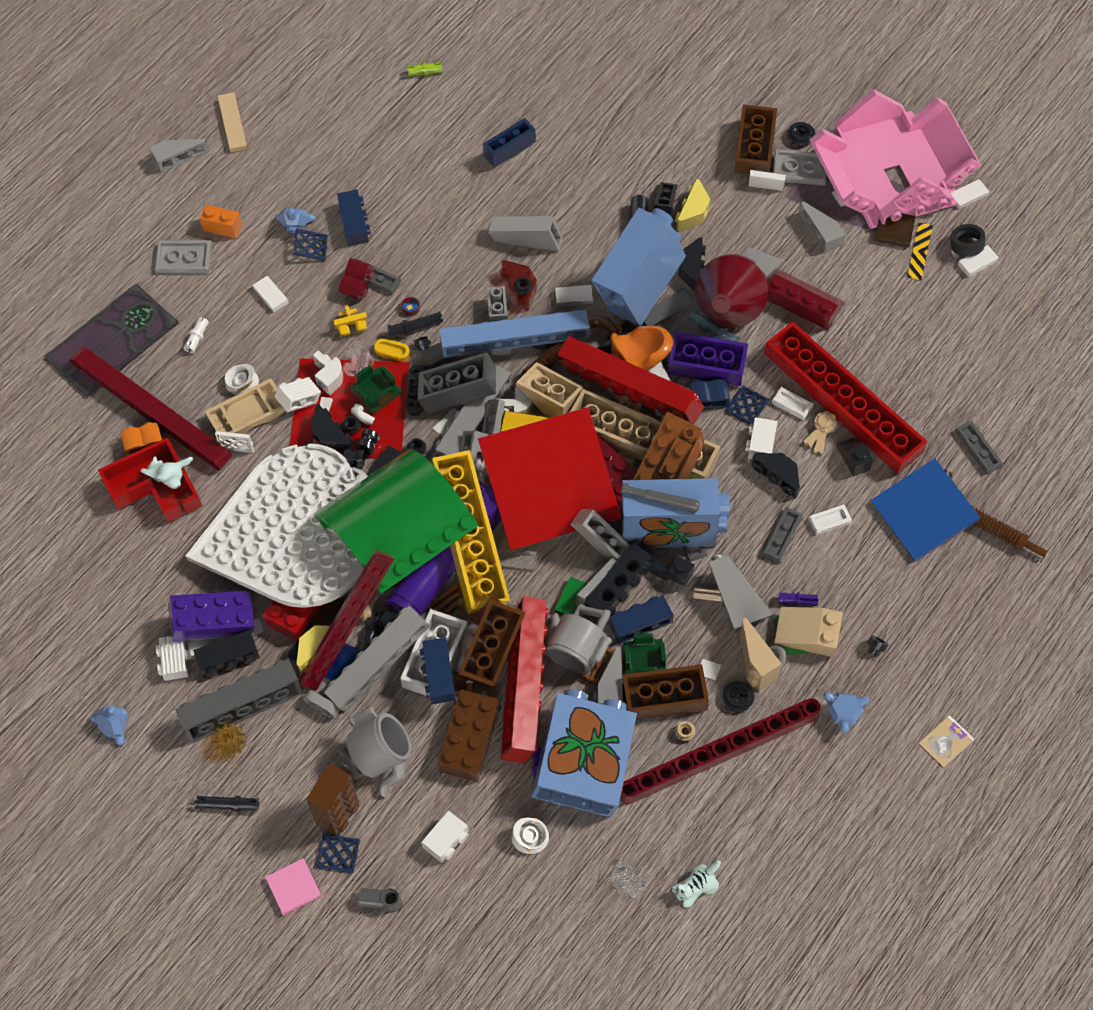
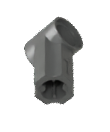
(378, 899)

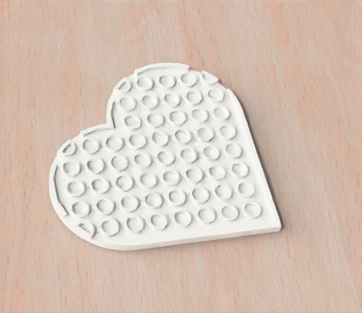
(274, 540)

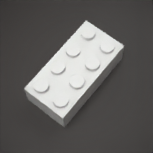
(440, 626)

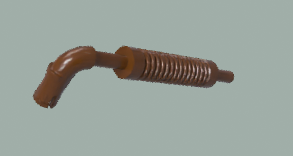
(551, 356)
(1005, 532)

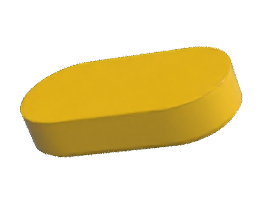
(391, 350)

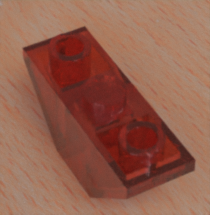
(513, 271)

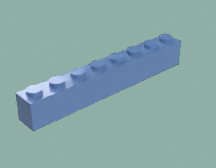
(514, 333)

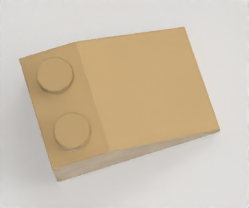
(549, 390)
(809, 629)
(759, 660)

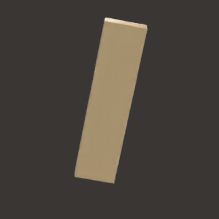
(232, 122)

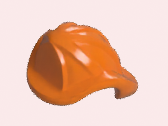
(642, 346)

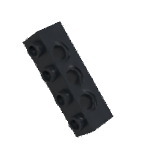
(633, 556)

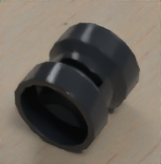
(368, 441)
(355, 458)

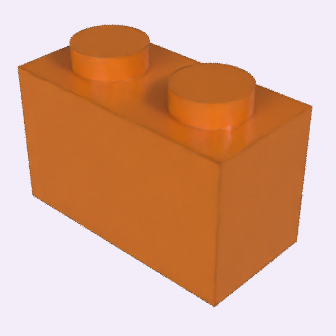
(220, 221)

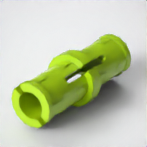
(424, 69)

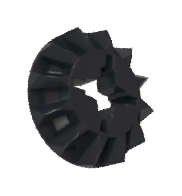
(805, 129)
(743, 690)

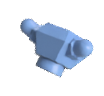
(294, 219)
(845, 708)
(111, 722)

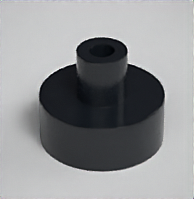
(877, 644)

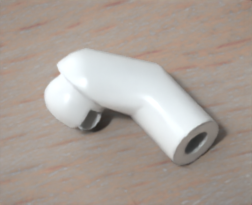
(358, 412)

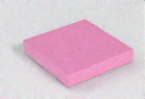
(293, 887)

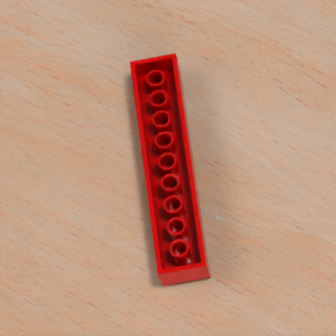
(845, 397)

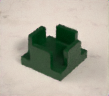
(375, 388)
(644, 654)

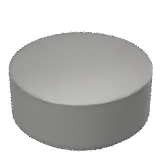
(779, 652)

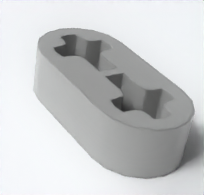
(321, 704)

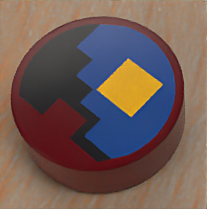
(410, 306)

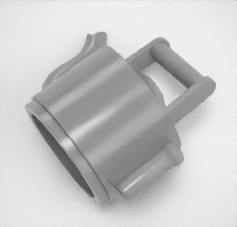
(577, 641)
(376, 747)

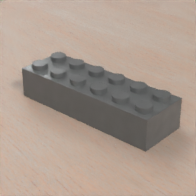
(239, 700)

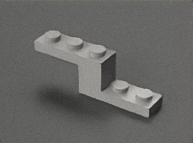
(491, 425)

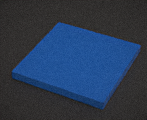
(925, 509)

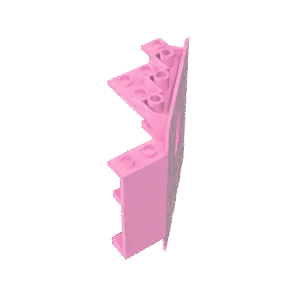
(882, 136)

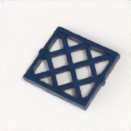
(307, 254)
(754, 395)
(338, 853)

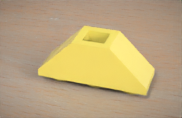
(694, 208)
(308, 644)

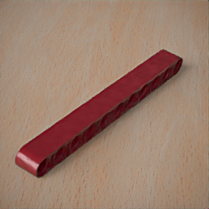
(151, 408)
(726, 743)

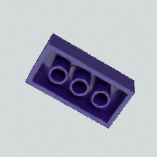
(707, 358)
(210, 615)

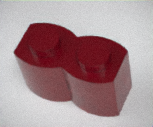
(356, 279)

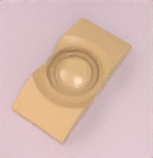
(246, 409)

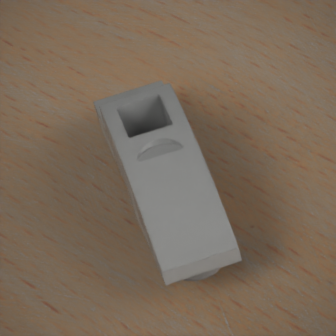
(497, 309)

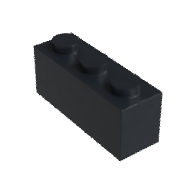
(226, 654)

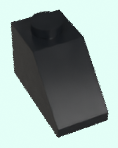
(855, 456)

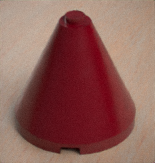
(731, 290)

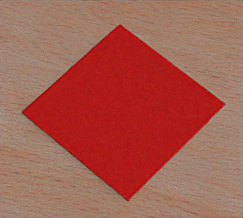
(387, 421)
(547, 476)

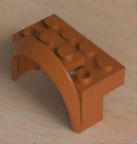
(681, 455)

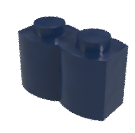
(712, 393)

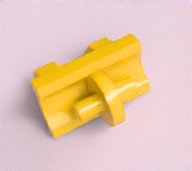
(357, 319)

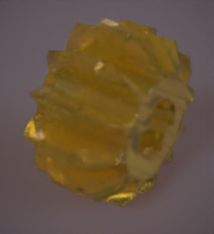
(225, 735)

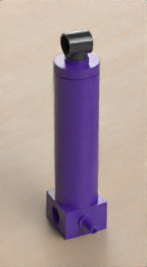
(425, 582)

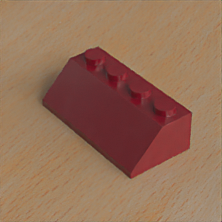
(804, 299)

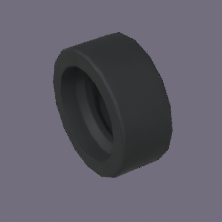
(969, 249)

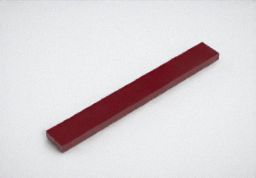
(346, 619)

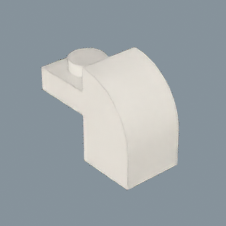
(331, 373)
(520, 404)

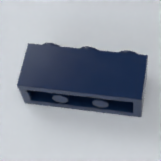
(509, 142)
(353, 217)
(641, 619)
(437, 671)

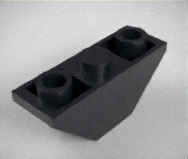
(692, 263)
(329, 431)
(779, 471)

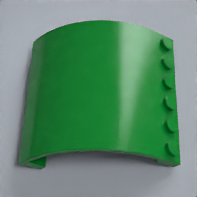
(400, 512)

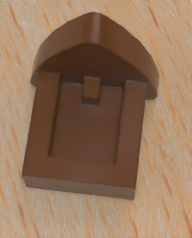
(462, 683)

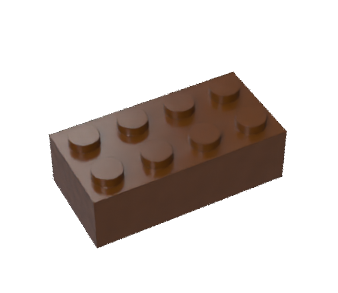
(755, 139)
(488, 640)
(666, 692)
(469, 735)
(333, 800)

